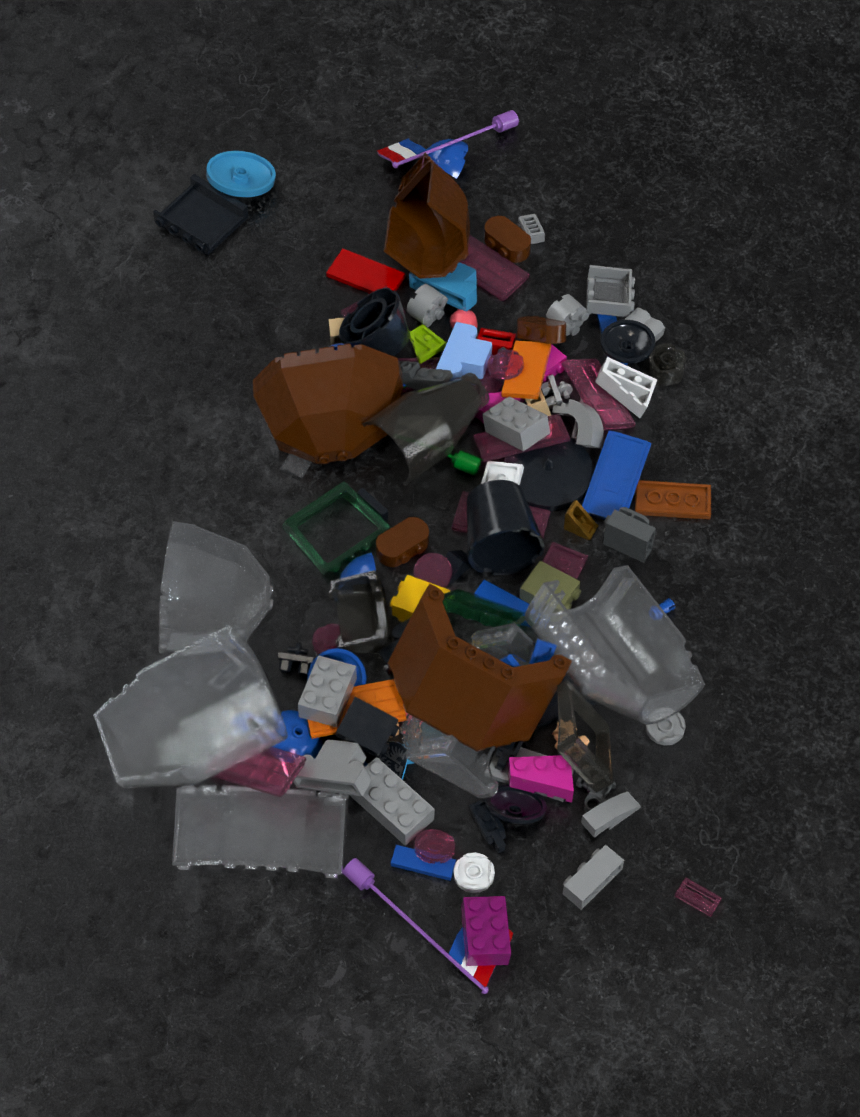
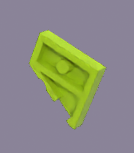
(426, 343)

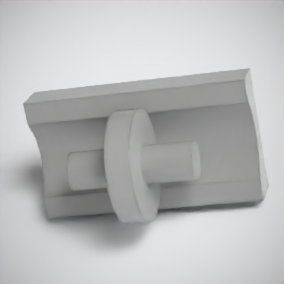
(551, 387)

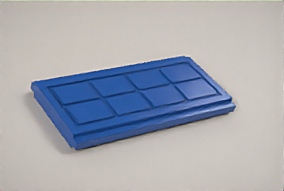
(616, 474)

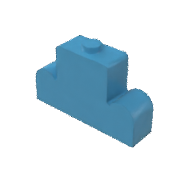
(456, 286)

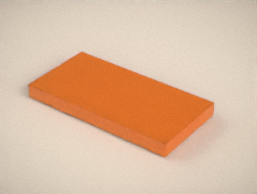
(529, 382)

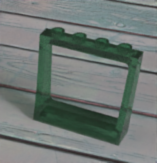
(340, 491)
(483, 610)

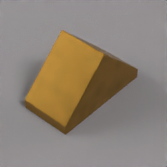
(579, 521)

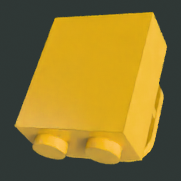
(408, 597)

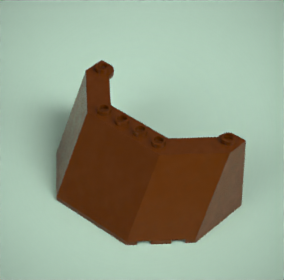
(466, 688)

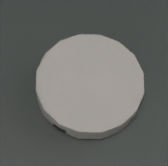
(667, 731)

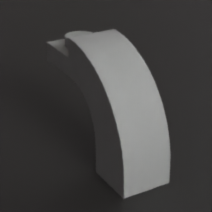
(588, 420)

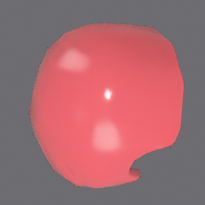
(463, 317)

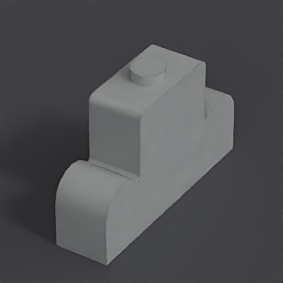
(335, 769)

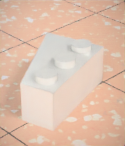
(626, 385)

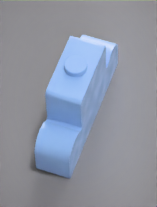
(465, 352)

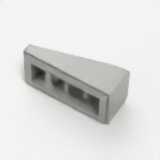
(536, 237)

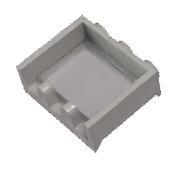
(610, 291)

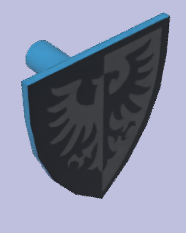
(396, 758)

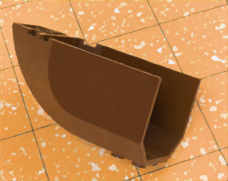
(429, 222)

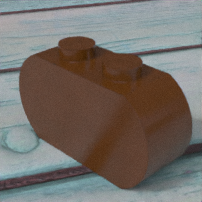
(507, 239)
(541, 329)
(402, 542)

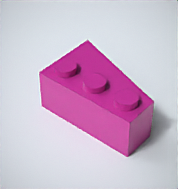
(542, 774)

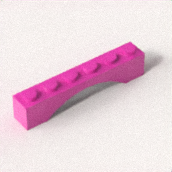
(553, 367)

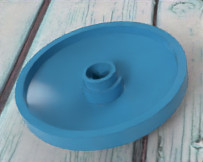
(240, 173)

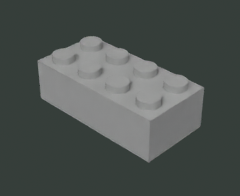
(395, 803)

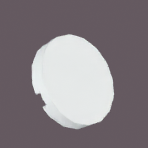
(474, 872)

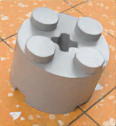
(427, 305)
(569, 311)

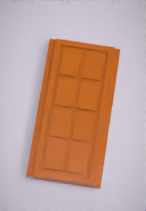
(378, 694)

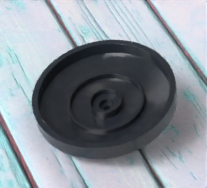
(554, 475)

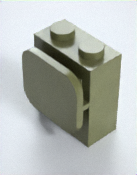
(546, 573)

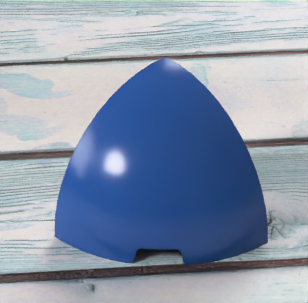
(450, 157)
(359, 565)

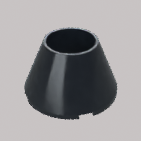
(377, 323)

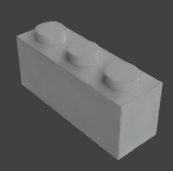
(592, 876)

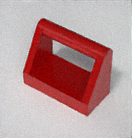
(497, 344)

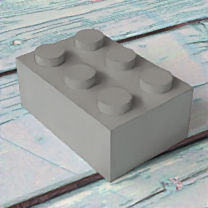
(516, 423)
(327, 691)

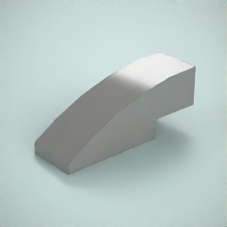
(609, 813)

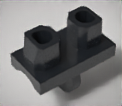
(287, 659)

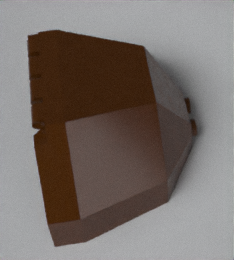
(323, 398)

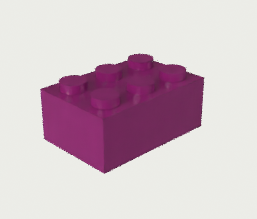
(485, 931)

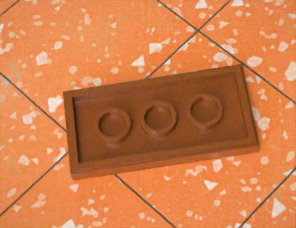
(673, 499)

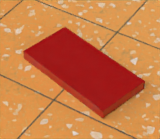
(363, 272)

